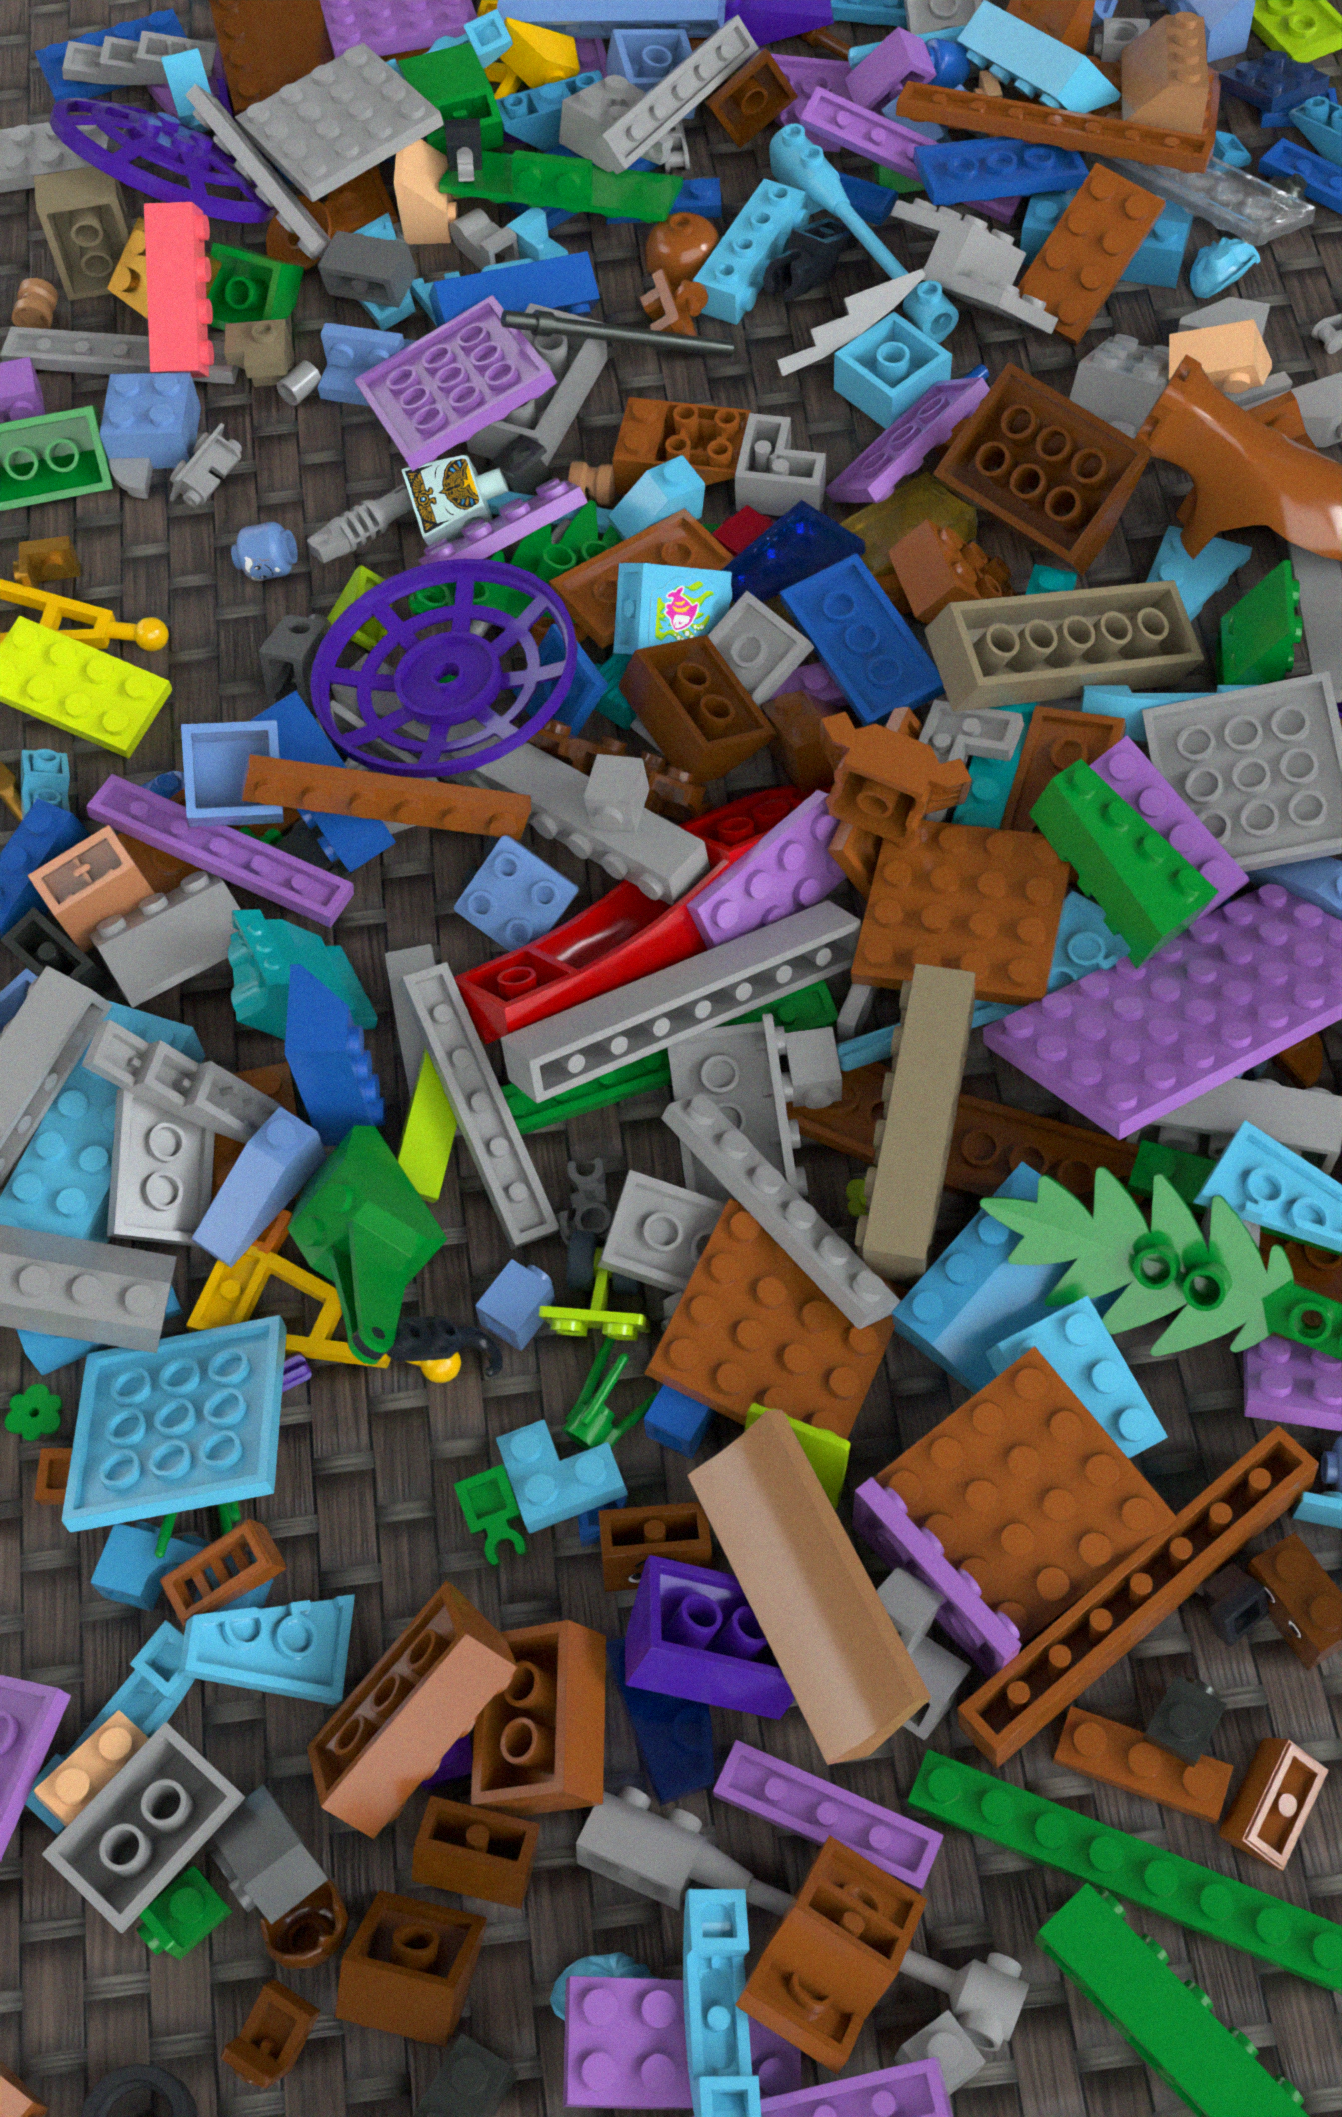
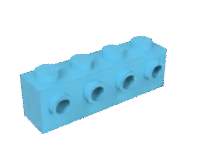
(757, 235)

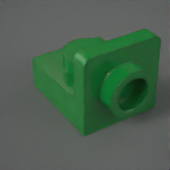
(182, 1915)

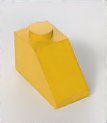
(540, 54)

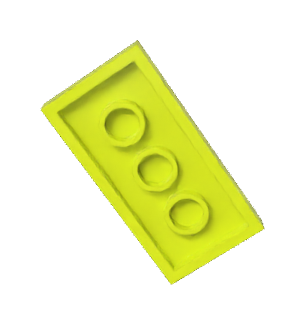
(78, 687)

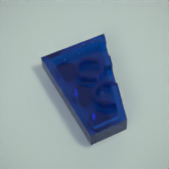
(791, 551)
(669, 1732)

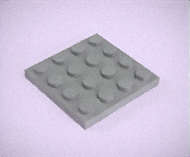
(339, 121)
(1257, 767)

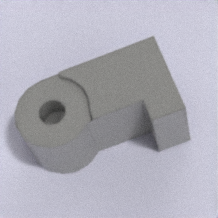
(482, 239)

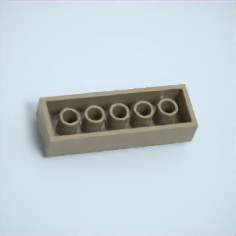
(1061, 640)
(919, 1126)

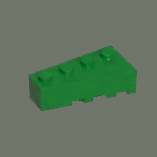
(1121, 861)

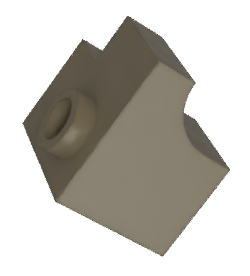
(260, 349)

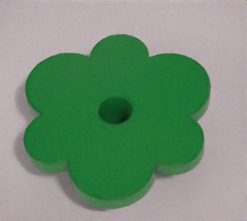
(24, 1407)

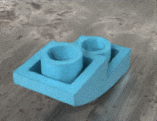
(44, 777)

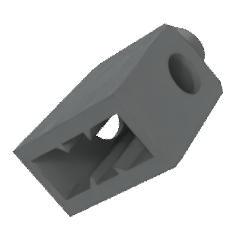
(290, 655)

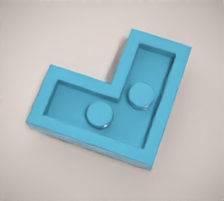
(553, 1488)

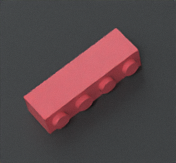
(177, 288)

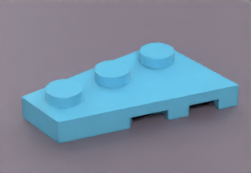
(1197, 577)
(1276, 1188)
(275, 1650)

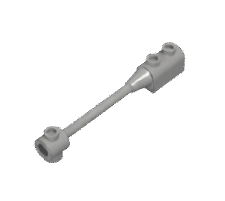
(671, 1856)

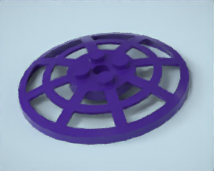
(164, 142)
(446, 653)

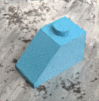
(182, 73)
(657, 496)

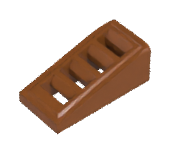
(251, 1575)

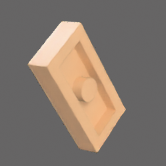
(90, 1768)

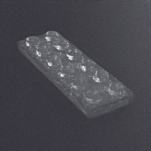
(1222, 196)

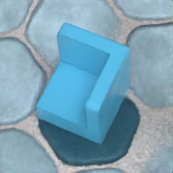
(533, 236)

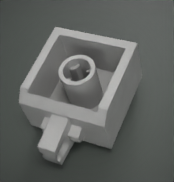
(595, 109)

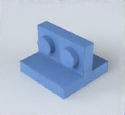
(350, 354)

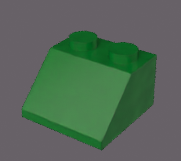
(252, 286)

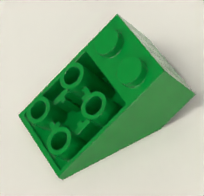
(458, 88)
(1260, 632)

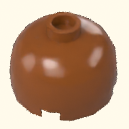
(680, 246)

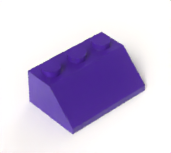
(701, 1641)

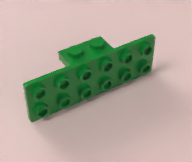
(569, 185)

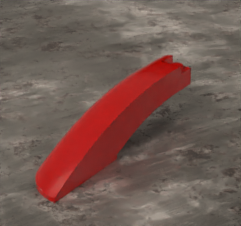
(619, 935)

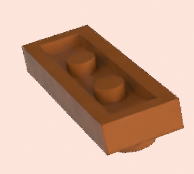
(1133, 1764)

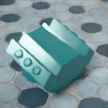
(261, 971)

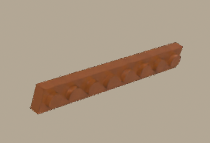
(1056, 127)

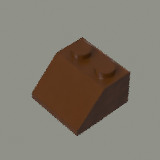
(750, 97)
(797, 740)
(410, 1968)

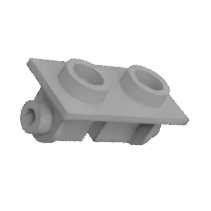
(193, 477)

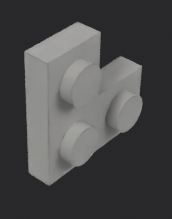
(971, 732)

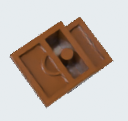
(832, 1954)

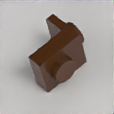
(271, 2036)

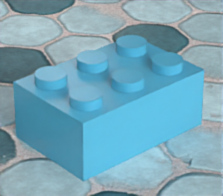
(1094, 1370)

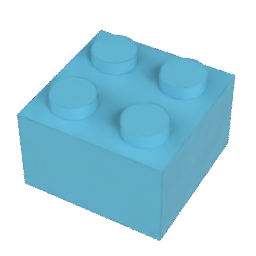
(889, 368)

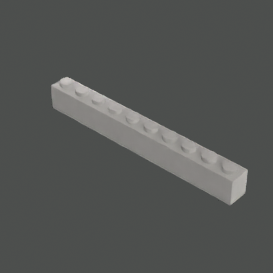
(656, 857)

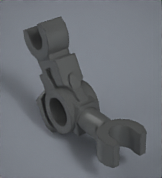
(590, 1203)

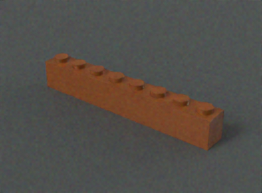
(1136, 1597)

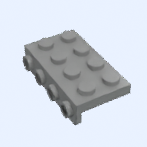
(743, 1078)

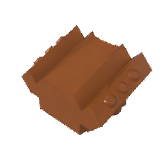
(887, 778)

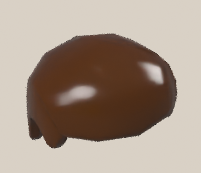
(309, 1930)

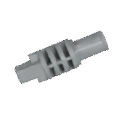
(359, 525)

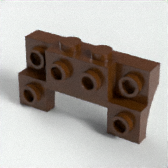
(670, 787)

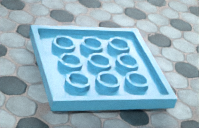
(177, 1425)

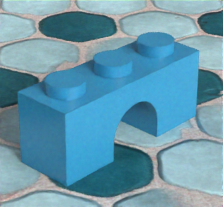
(131, 1571)

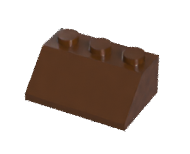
(695, 707)

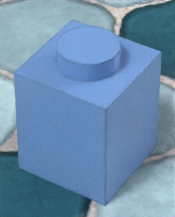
(513, 1303)

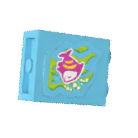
(667, 604)

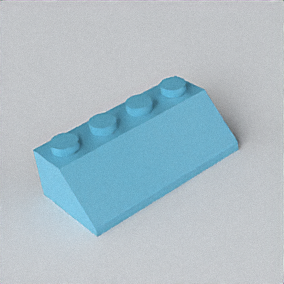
(1034, 62)

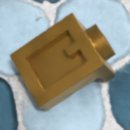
(45, 561)

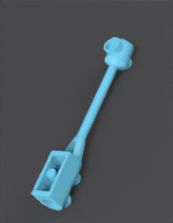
(803, 166)

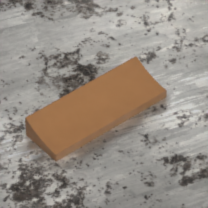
(809, 1591)

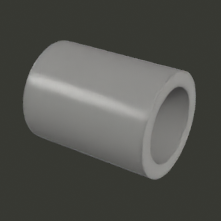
(299, 383)

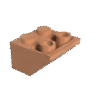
(91, 885)

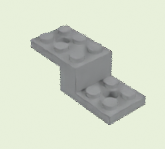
(974, 263)
(1121, 382)

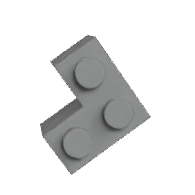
(771, 474)
(912, 1611)

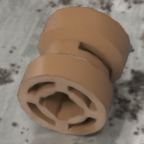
(35, 304)
(595, 482)

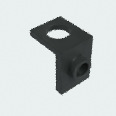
(523, 465)

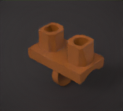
(676, 303)

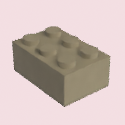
(84, 227)

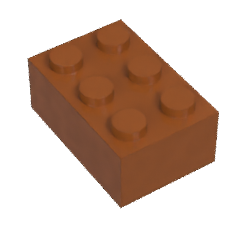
(544, 1734)

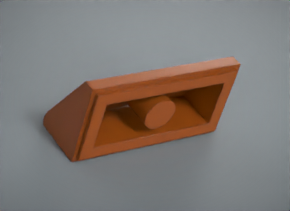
(1273, 1802)

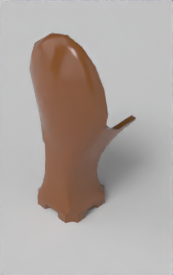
(1241, 469)

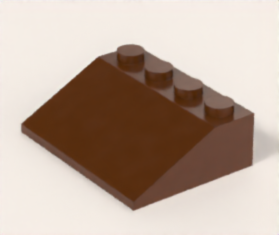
(267, 45)
(1044, 468)

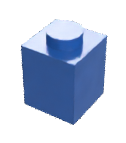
(678, 1421)

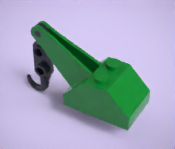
(371, 1237)

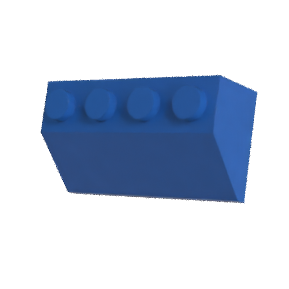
(330, 1060)

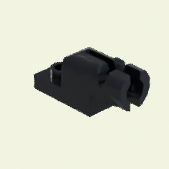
(809, 258)

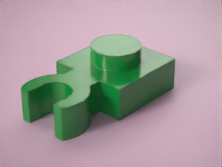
(489, 1507)

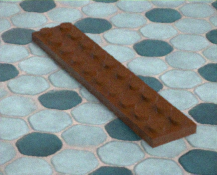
(995, 1139)

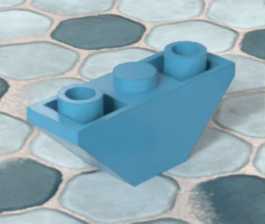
(537, 112)

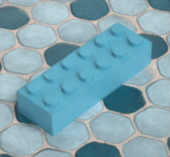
(68, 1163)

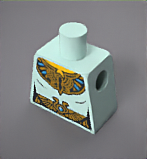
(451, 495)

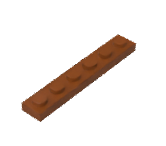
(385, 797)

